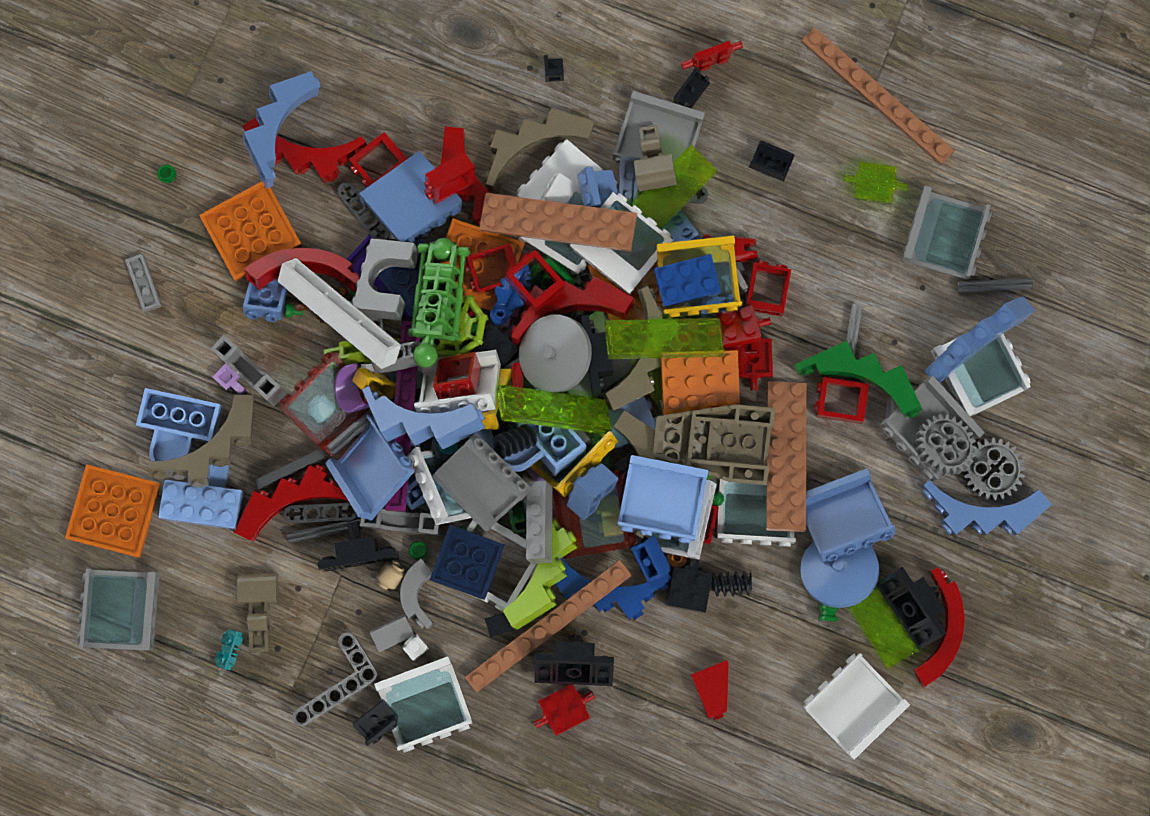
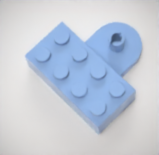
(176, 422)
(554, 446)
(203, 506)

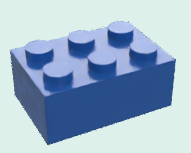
(687, 280)

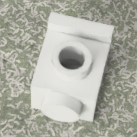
(415, 647)

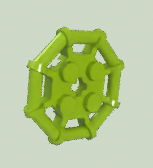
(465, 328)

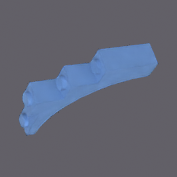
(982, 334)
(985, 519)

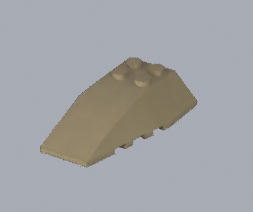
(722, 439)

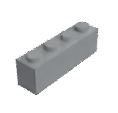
(539, 523)

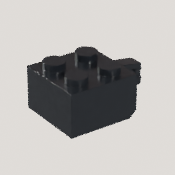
(501, 342)
(689, 588)

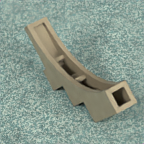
(530, 134)
(636, 381)
(640, 438)
(216, 452)

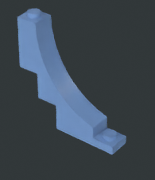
(285, 98)
(446, 427)

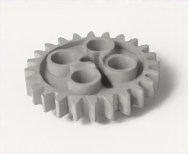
(945, 444)
(1005, 481)

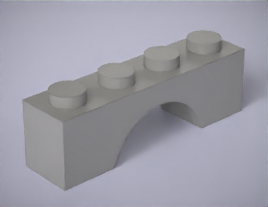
(402, 522)

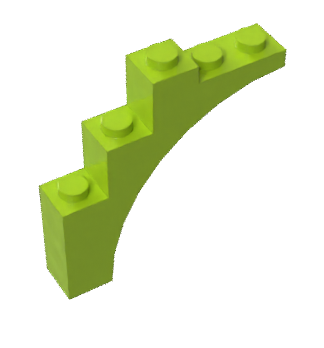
(537, 597)

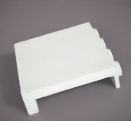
(566, 160)
(486, 391)
(855, 706)

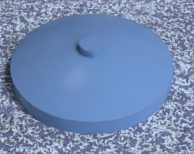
(840, 581)

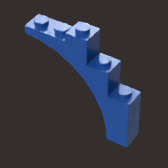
(627, 598)

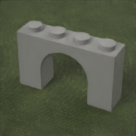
(379, 256)
(248, 370)

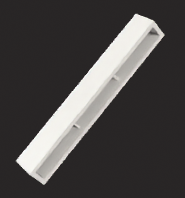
(339, 313)

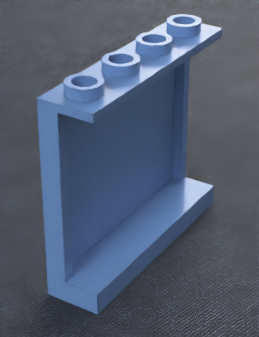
(402, 204)
(371, 471)
(846, 516)

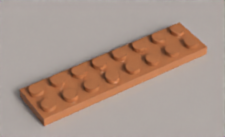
(558, 222)
(787, 458)

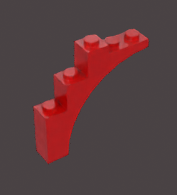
(453, 146)
(323, 159)
(596, 297)
(263, 508)

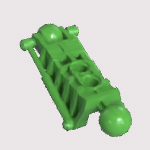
(436, 273)

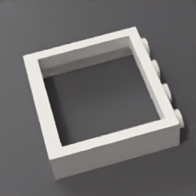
(500, 604)

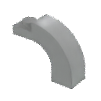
(409, 591)

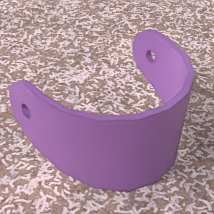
(347, 392)

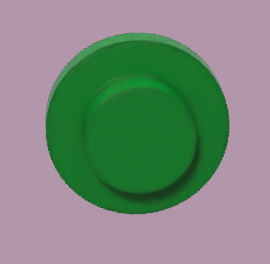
(166, 173)
(418, 550)

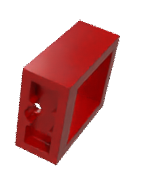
(391, 147)
(449, 178)
(475, 286)
(547, 295)
(763, 307)
(449, 368)
(859, 415)

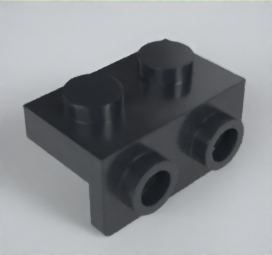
(772, 160)
(376, 722)

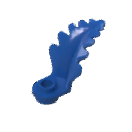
(508, 298)

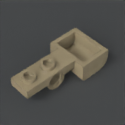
(654, 169)
(258, 593)

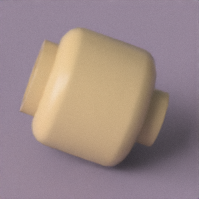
(390, 575)

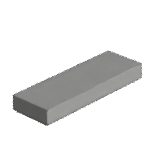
(143, 283)

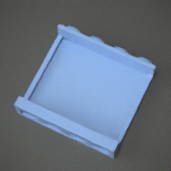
(662, 499)

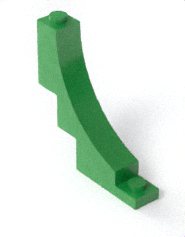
(842, 362)

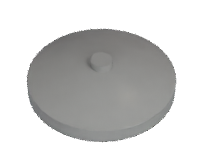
(555, 353)

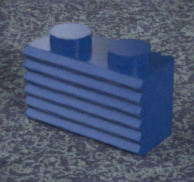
(651, 558)

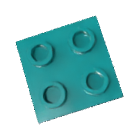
(223, 657)

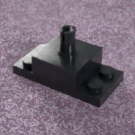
(600, 364)
(357, 552)
(914, 606)
(574, 665)

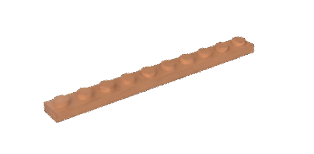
(877, 96)
(548, 625)

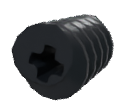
(514, 440)
(731, 583)

